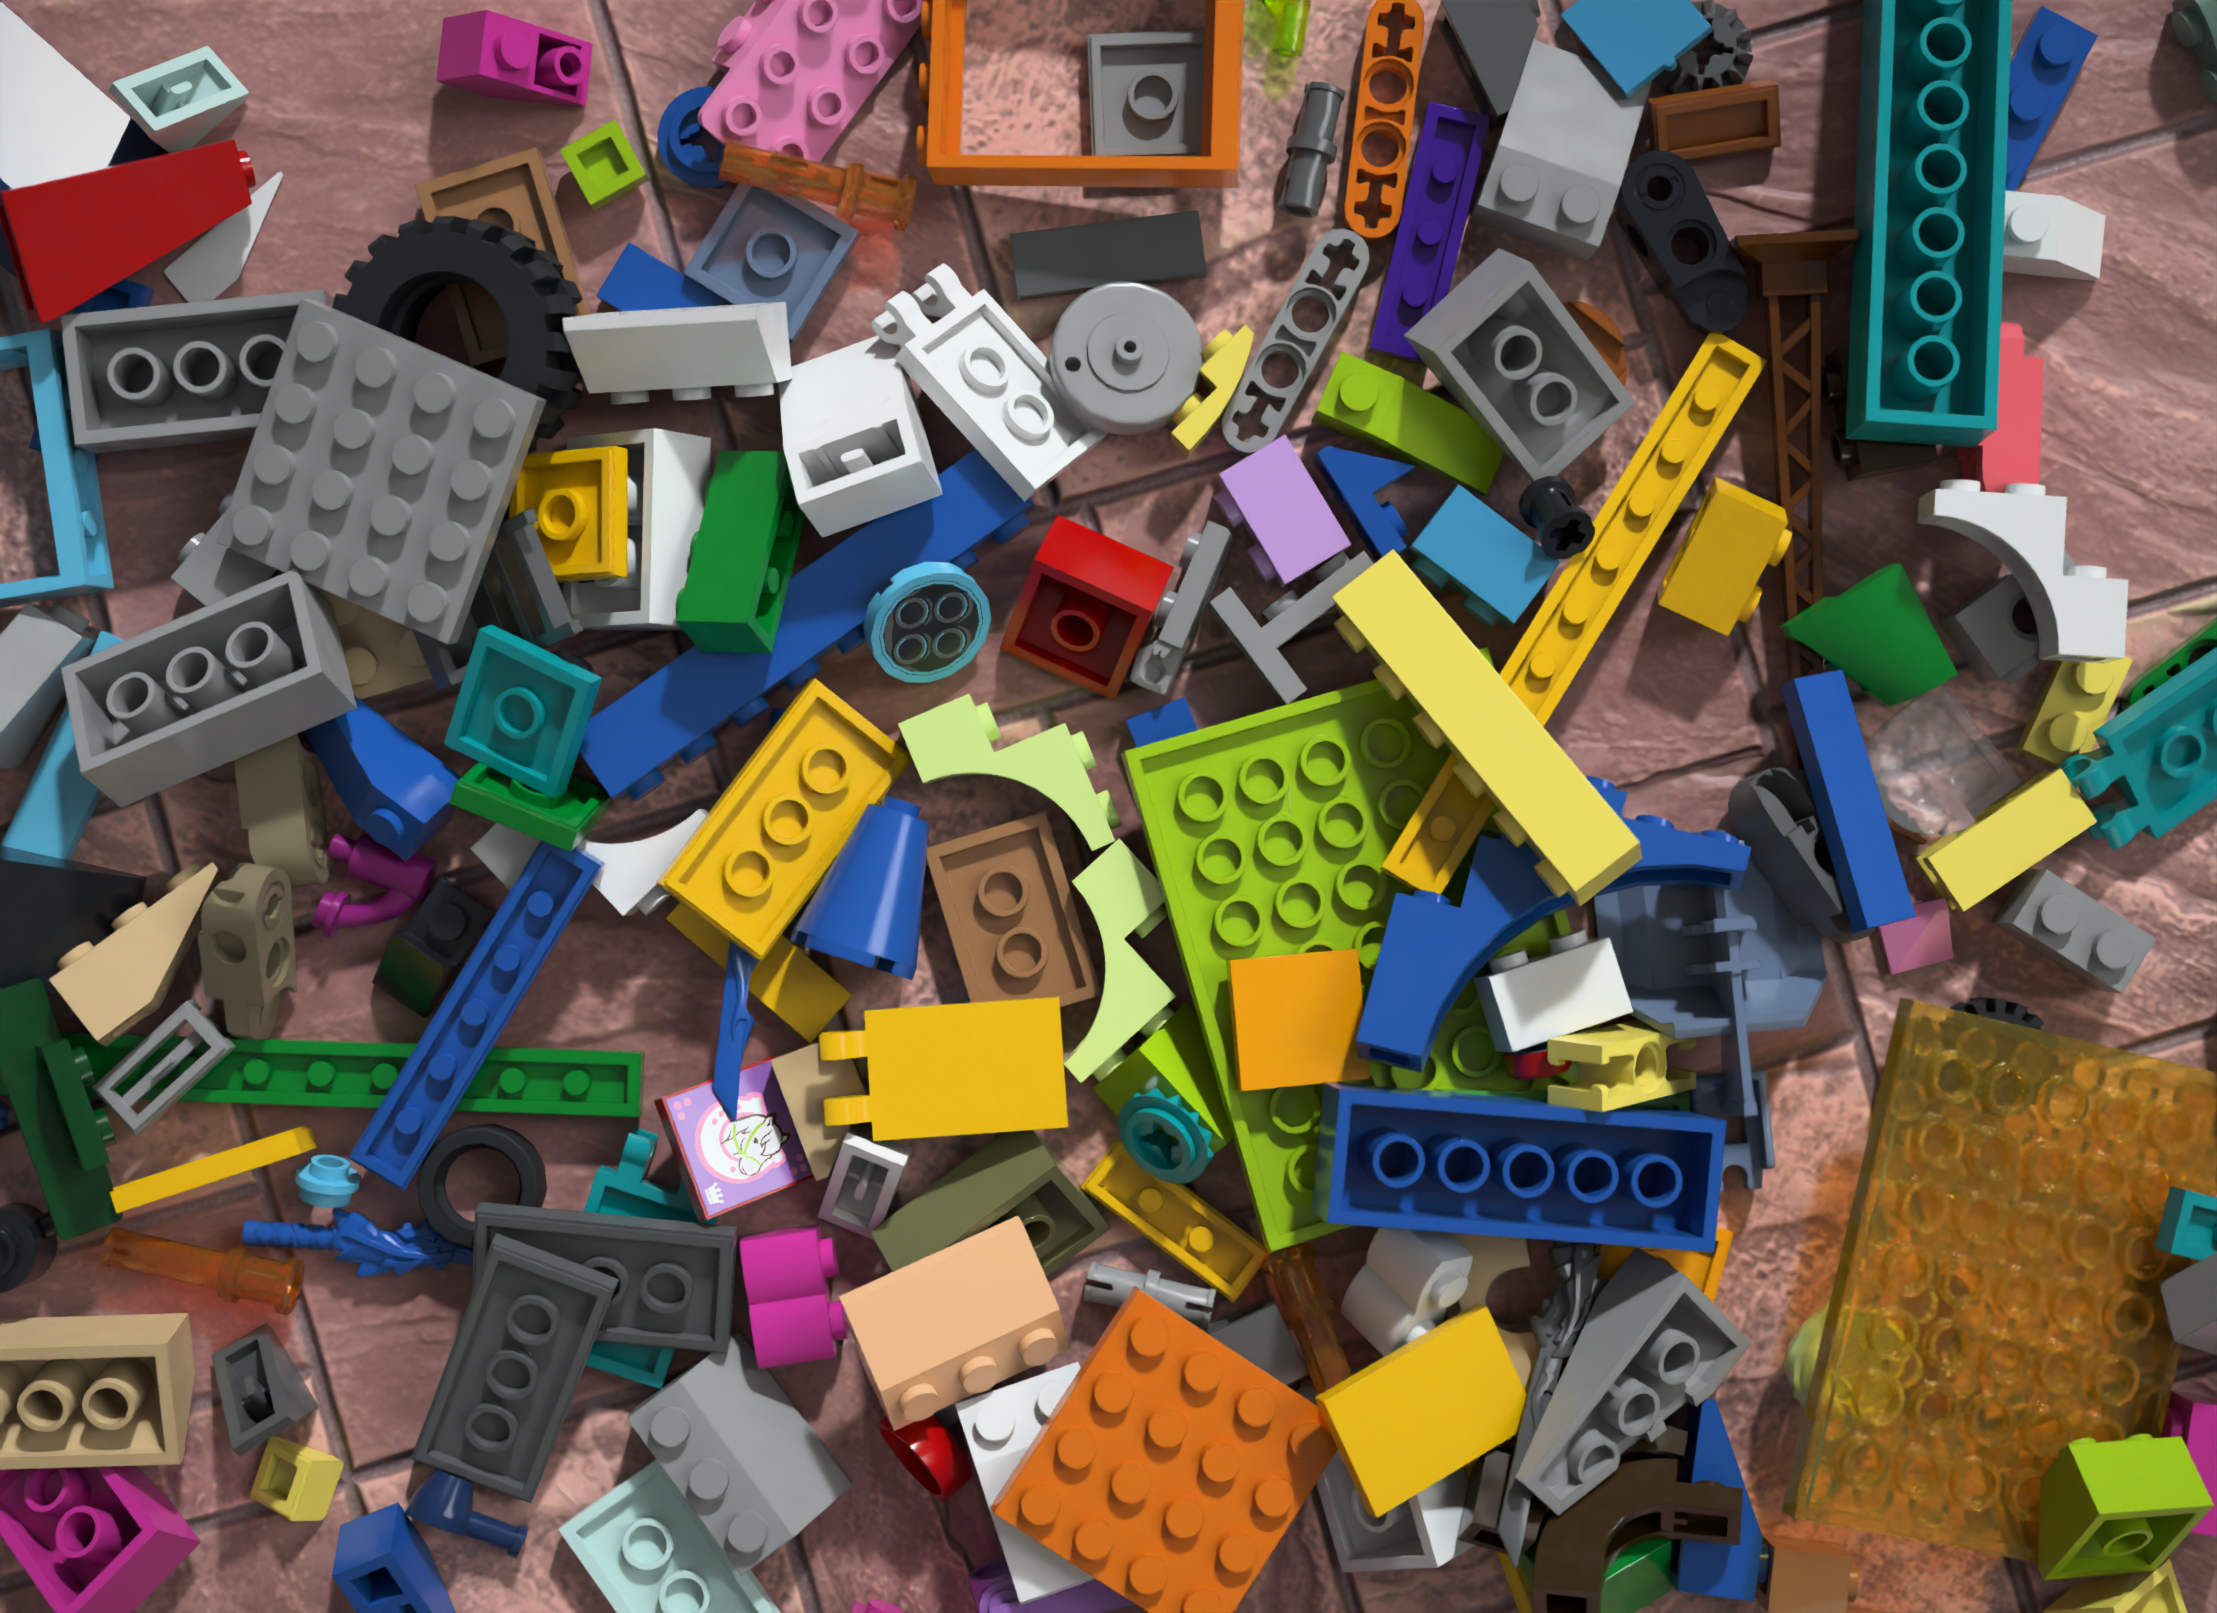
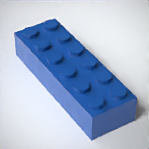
(1517, 1168)

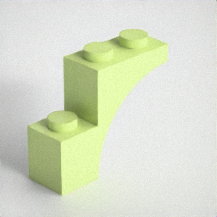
(958, 742)
(1134, 997)

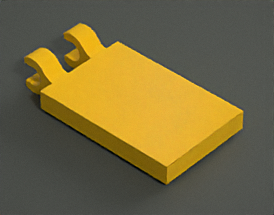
(954, 1069)

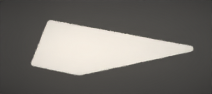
(221, 253)

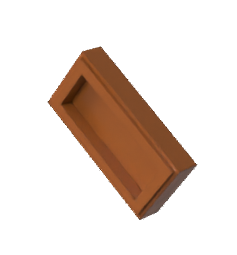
(1716, 120)

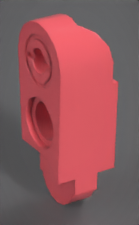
(2014, 449)

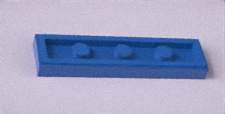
(1847, 800)

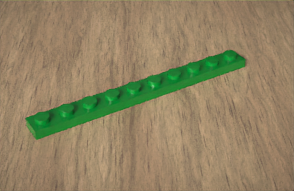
(365, 1071)

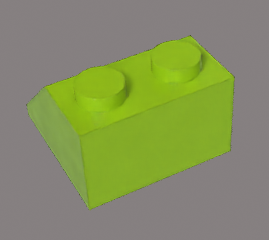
(2117, 1506)

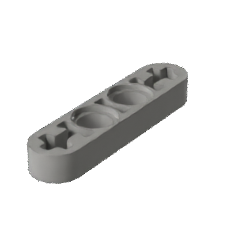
(1289, 340)

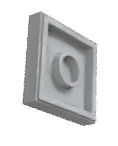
(1146, 93)

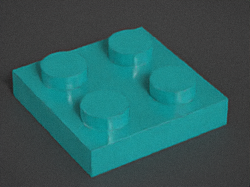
(522, 711)

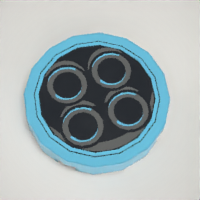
(927, 622)

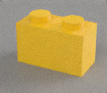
(1724, 557)

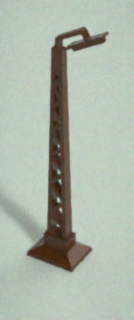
(1785, 269)

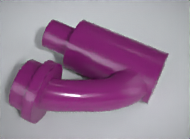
(379, 866)

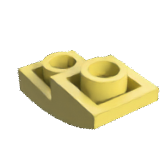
(1221, 374)

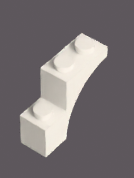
(2075, 614)
(629, 868)

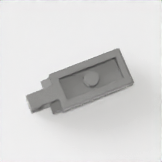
(1183, 611)

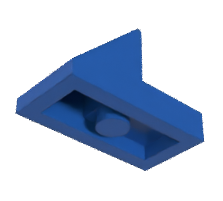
(1355, 482)

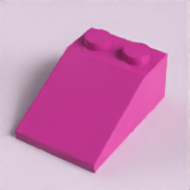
(92, 1535)

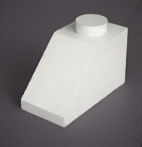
(2051, 237)

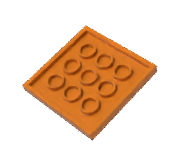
(1168, 1465)

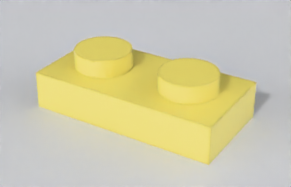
(2071, 709)

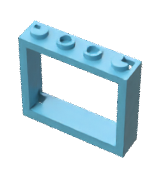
(69, 478)

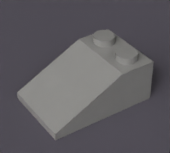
(1560, 154)
(1520, 365)

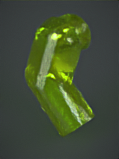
(1290, 25)

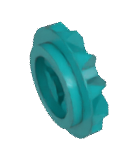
(1155, 1149)

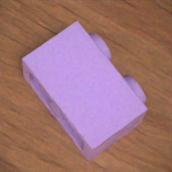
(1280, 513)

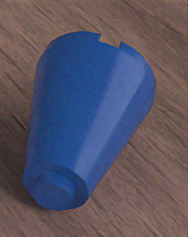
(873, 892)

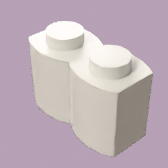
(1405, 1286)

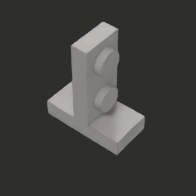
(1286, 619)

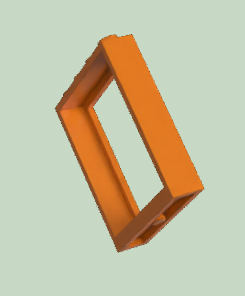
(943, 87)

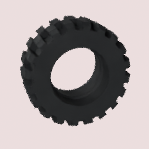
(522, 280)

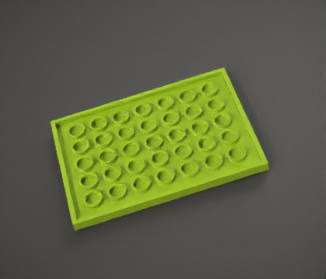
(1232, 891)

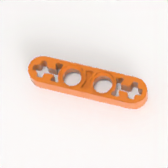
(1386, 119)

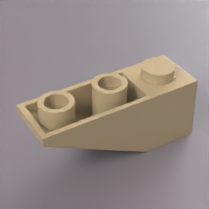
(135, 966)

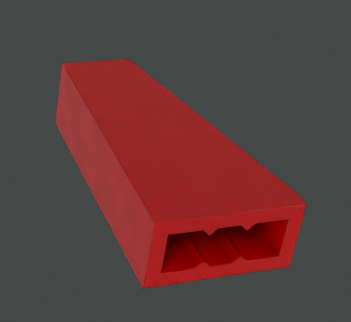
(106, 223)

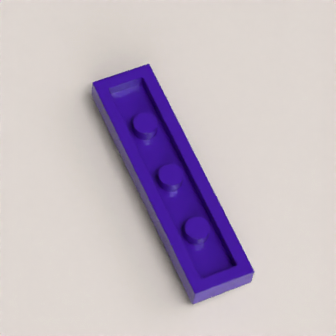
(1429, 225)

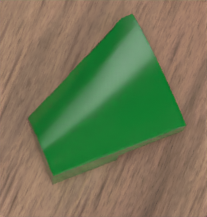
(1877, 637)

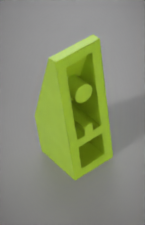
(1407, 423)

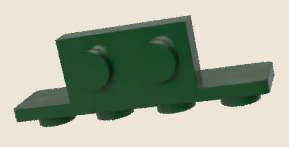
(54, 1112)

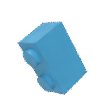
(1481, 559)

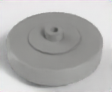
(1125, 358)

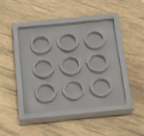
(380, 471)

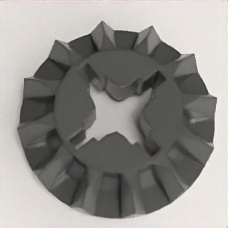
(1720, 70)

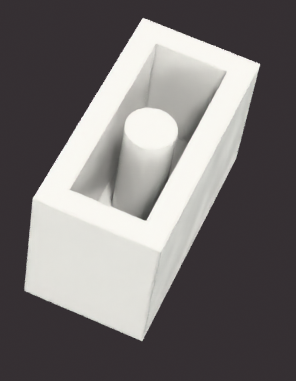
(1551, 992)

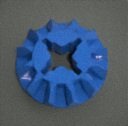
(678, 127)

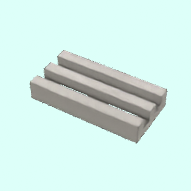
(204, 1030)

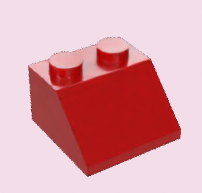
(1085, 607)

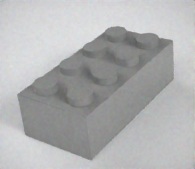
(175, 370)
(207, 688)

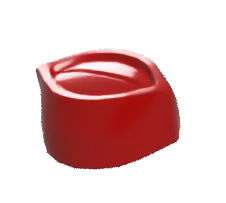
(929, 1455)

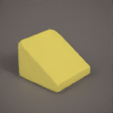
(296, 1480)

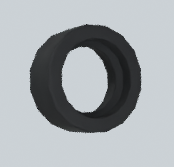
(437, 1163)

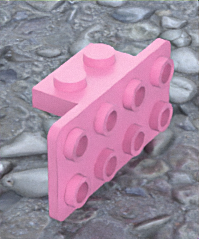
(803, 70)

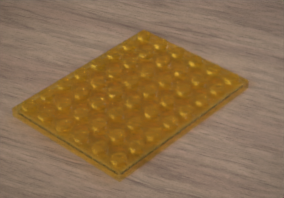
(1997, 1278)

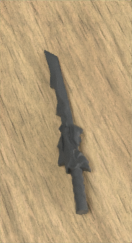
(1555, 1330)

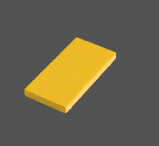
(784, 819)

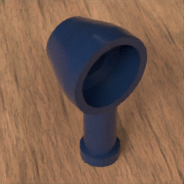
(448, 1503)

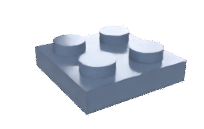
(773, 251)

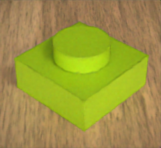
(604, 165)

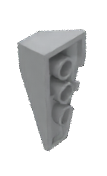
(1636, 1362)

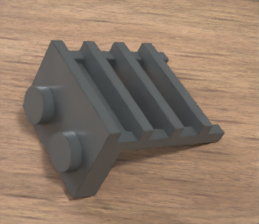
(514, 595)

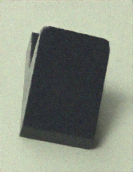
(432, 947)

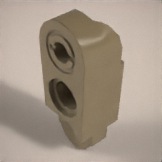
(284, 811)
(249, 948)

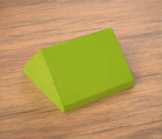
(1175, 1064)

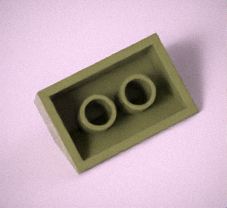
(1000, 1181)

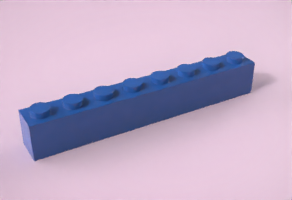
(823, 610)

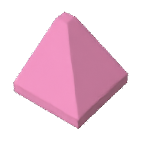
(1918, 939)

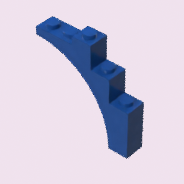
(1439, 947)

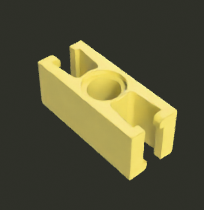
(2005, 840)
(1618, 1066)

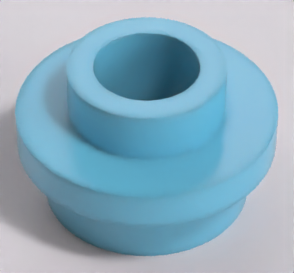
(327, 1181)

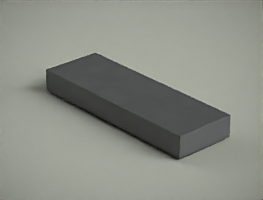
(1108, 252)

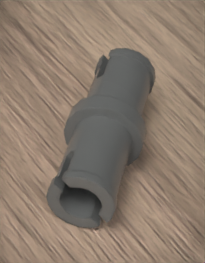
(1311, 149)

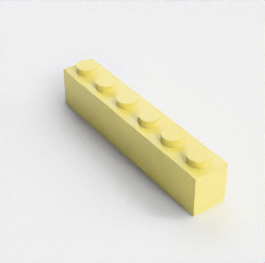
(1487, 729)

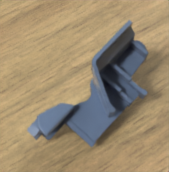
(1722, 967)

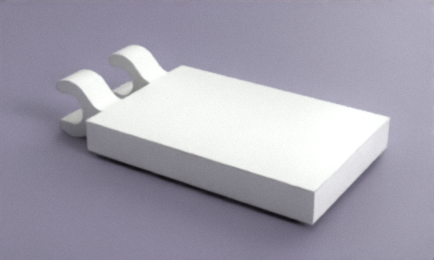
(986, 380)

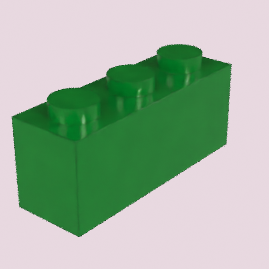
(741, 554)

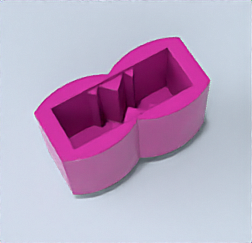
(791, 1295)

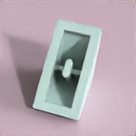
(180, 98)

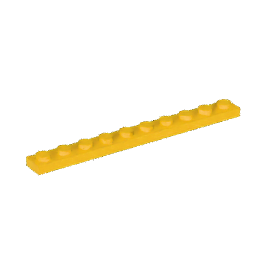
(1587, 592)

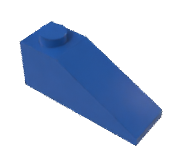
(385, 778)
(388, 1566)
(1709, 1566)

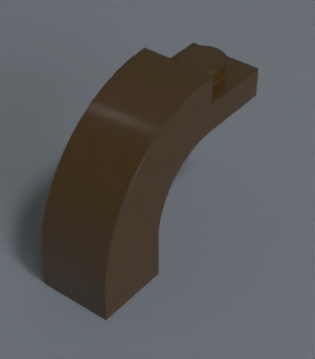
(1625, 1509)

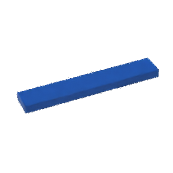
(475, 1012)

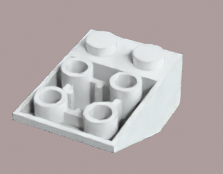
(855, 437)

